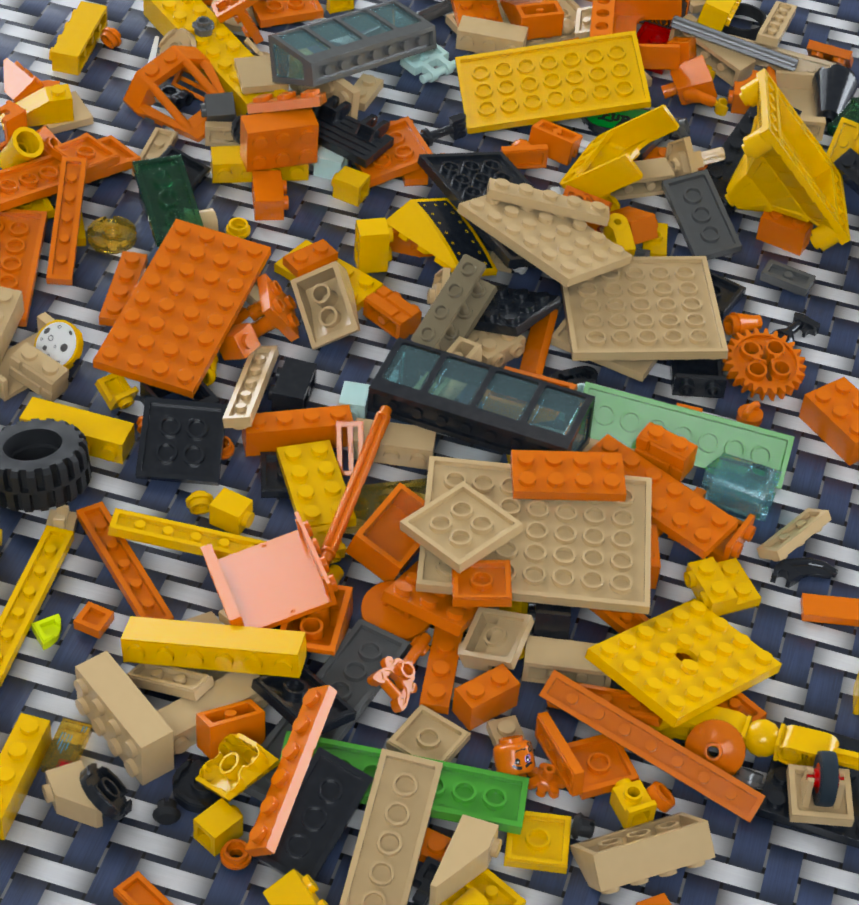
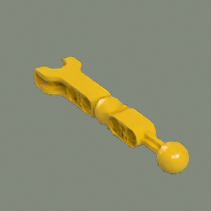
(763, 738)

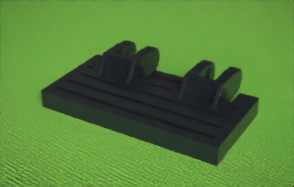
(348, 137)

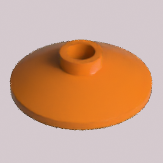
(724, 737)

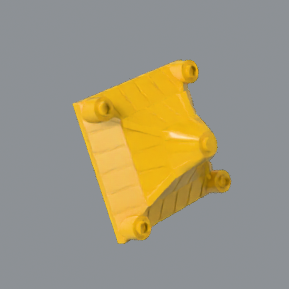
(787, 168)

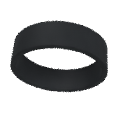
(749, 11)

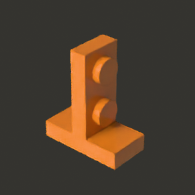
(237, 8)

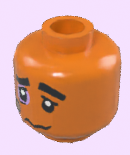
(514, 756)

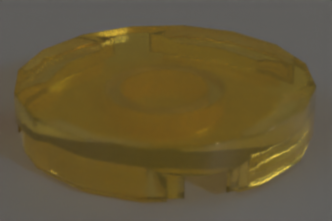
(111, 235)

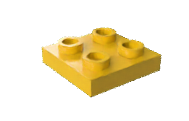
(845, 137)
(485, 890)

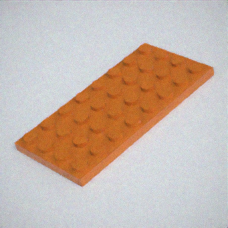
(182, 308)

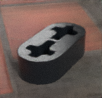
(577, 375)

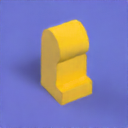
(619, 232)

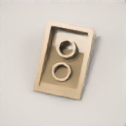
(326, 304)

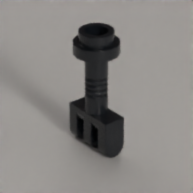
(455, 129)

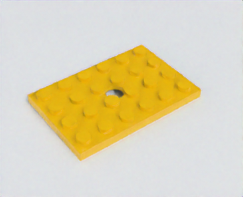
(679, 690)

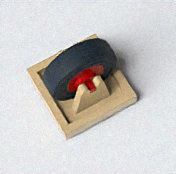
(820, 792)

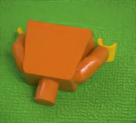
(695, 85)

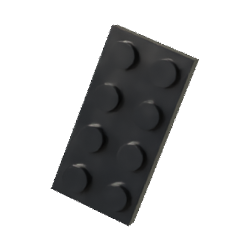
(319, 815)

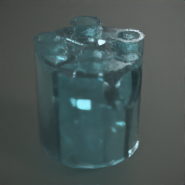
(741, 485)

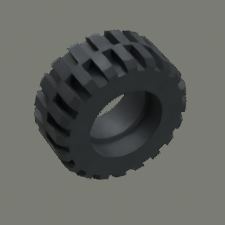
(42, 464)

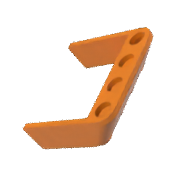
(624, 15)

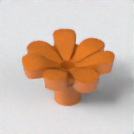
(545, 780)

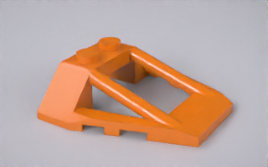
(148, 78)

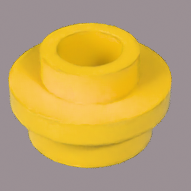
(238, 227)
(199, 502)

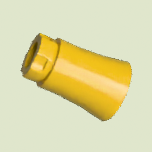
(21, 148)

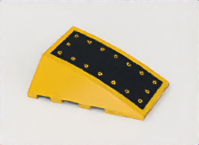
(440, 232)

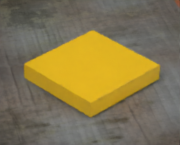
(541, 844)

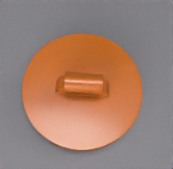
(389, 617)

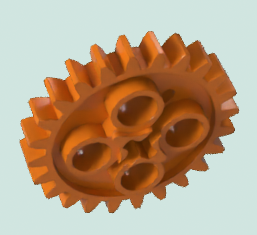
(764, 364)

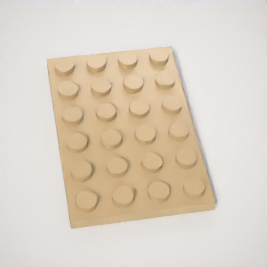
(553, 243)

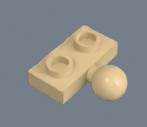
(580, 25)

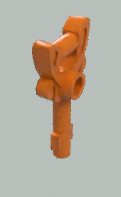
(401, 672)

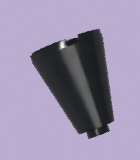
(833, 90)

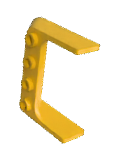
(609, 157)

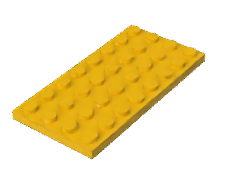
(552, 82)

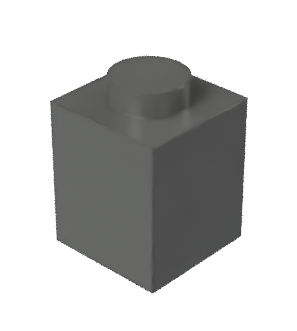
(218, 107)

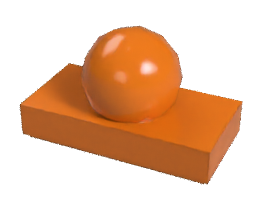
(525, 155)

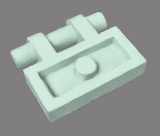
(425, 62)

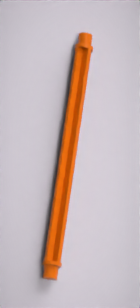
(355, 484)

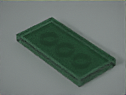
(165, 194)

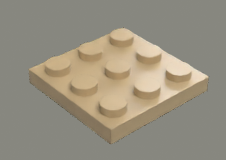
(461, 527)

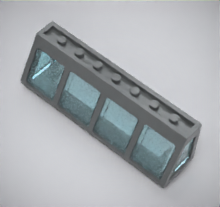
(349, 44)

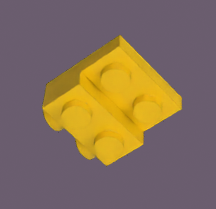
(721, 585)

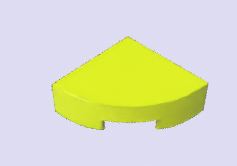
(47, 630)

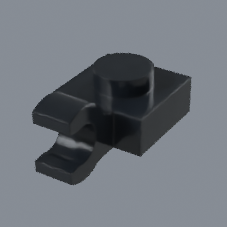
(423, 881)

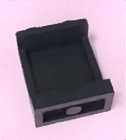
(698, 378)

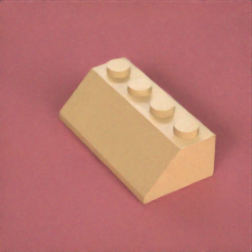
(644, 852)

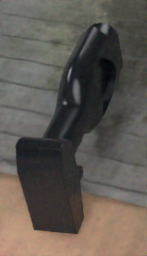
(802, 323)

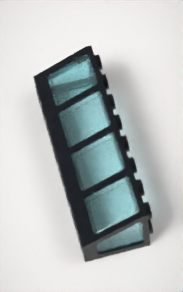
(479, 401)

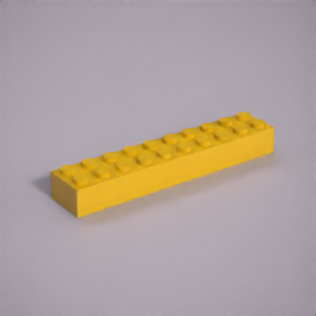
(219, 47)

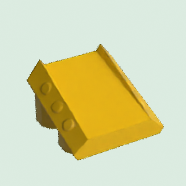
(236, 766)

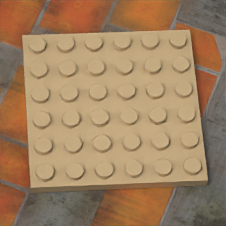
(646, 312)

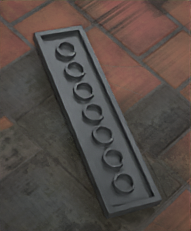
(348, 674)

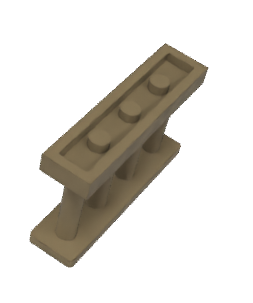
(456, 306)

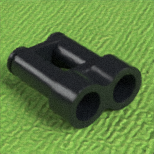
(178, 97)

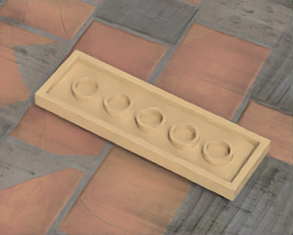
(392, 830)

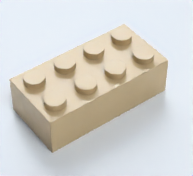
(124, 718)

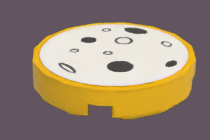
(60, 342)

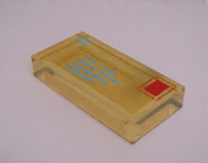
(67, 744)

